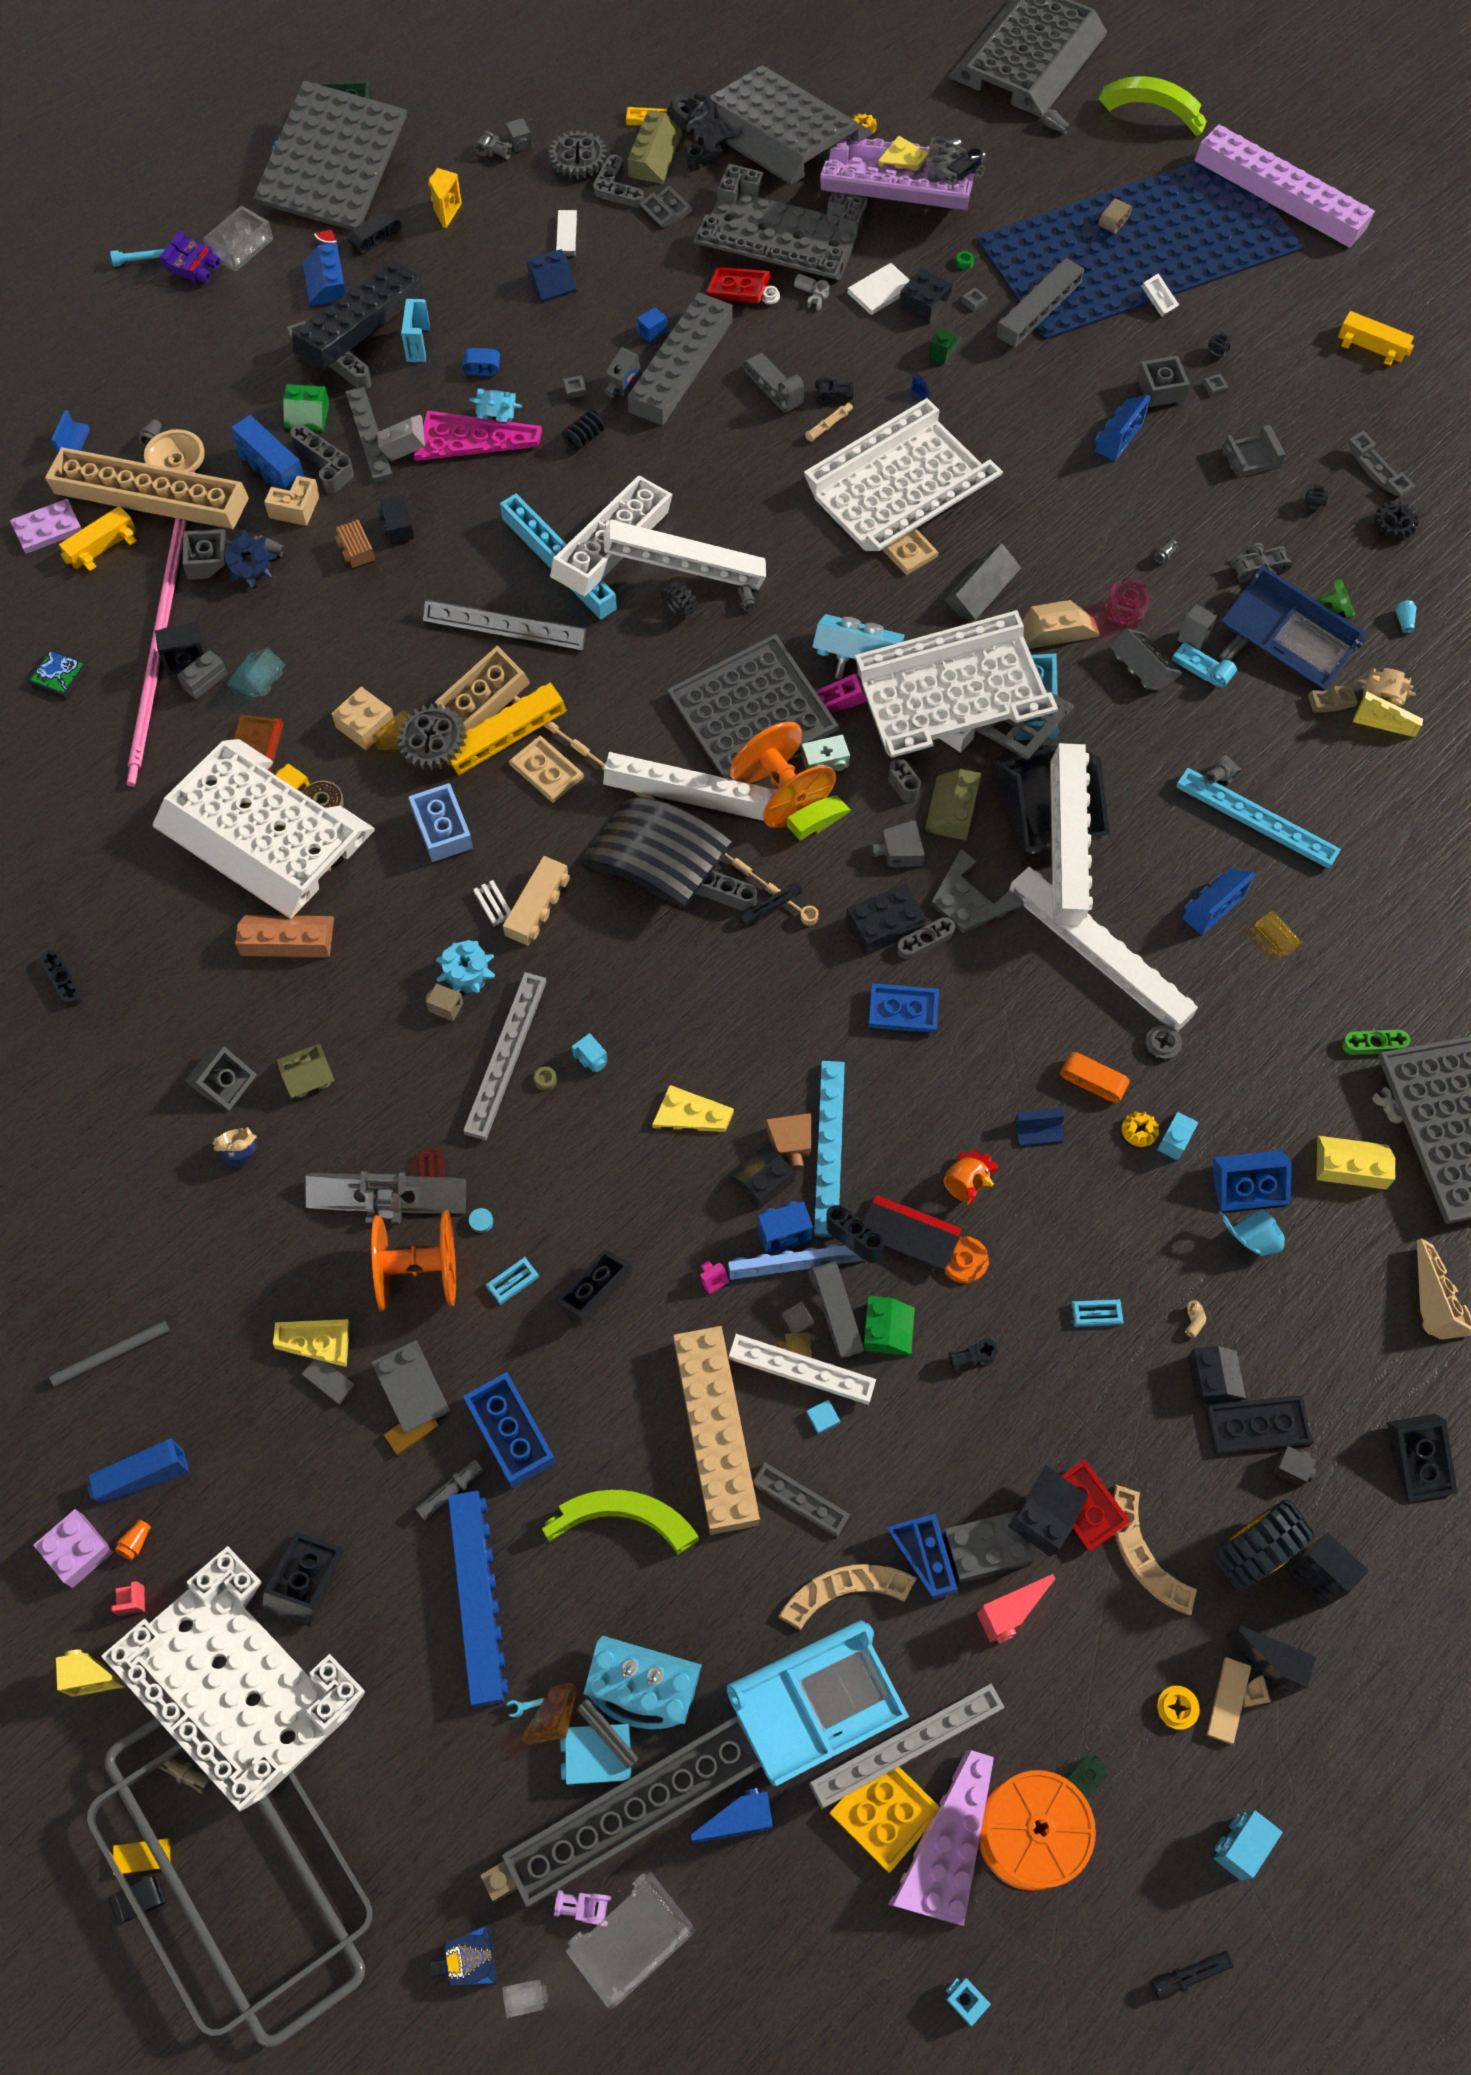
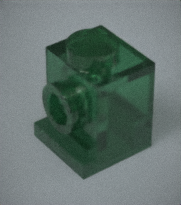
(1079, 1779)

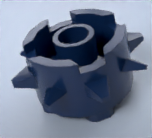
(260, 556)

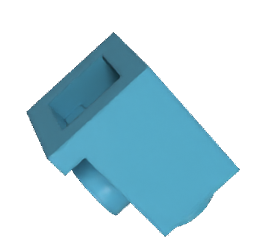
(590, 1053)
(977, 2002)

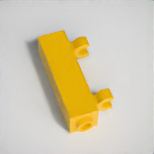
(1376, 337)
(97, 538)

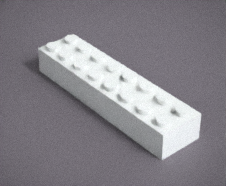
(583, 559)
(1070, 834)

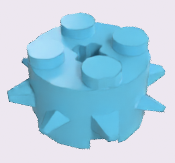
(496, 404)
(465, 967)

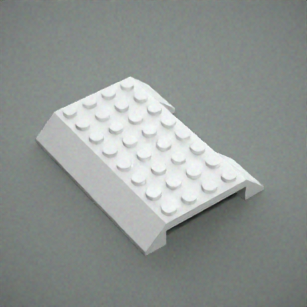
(952, 683)

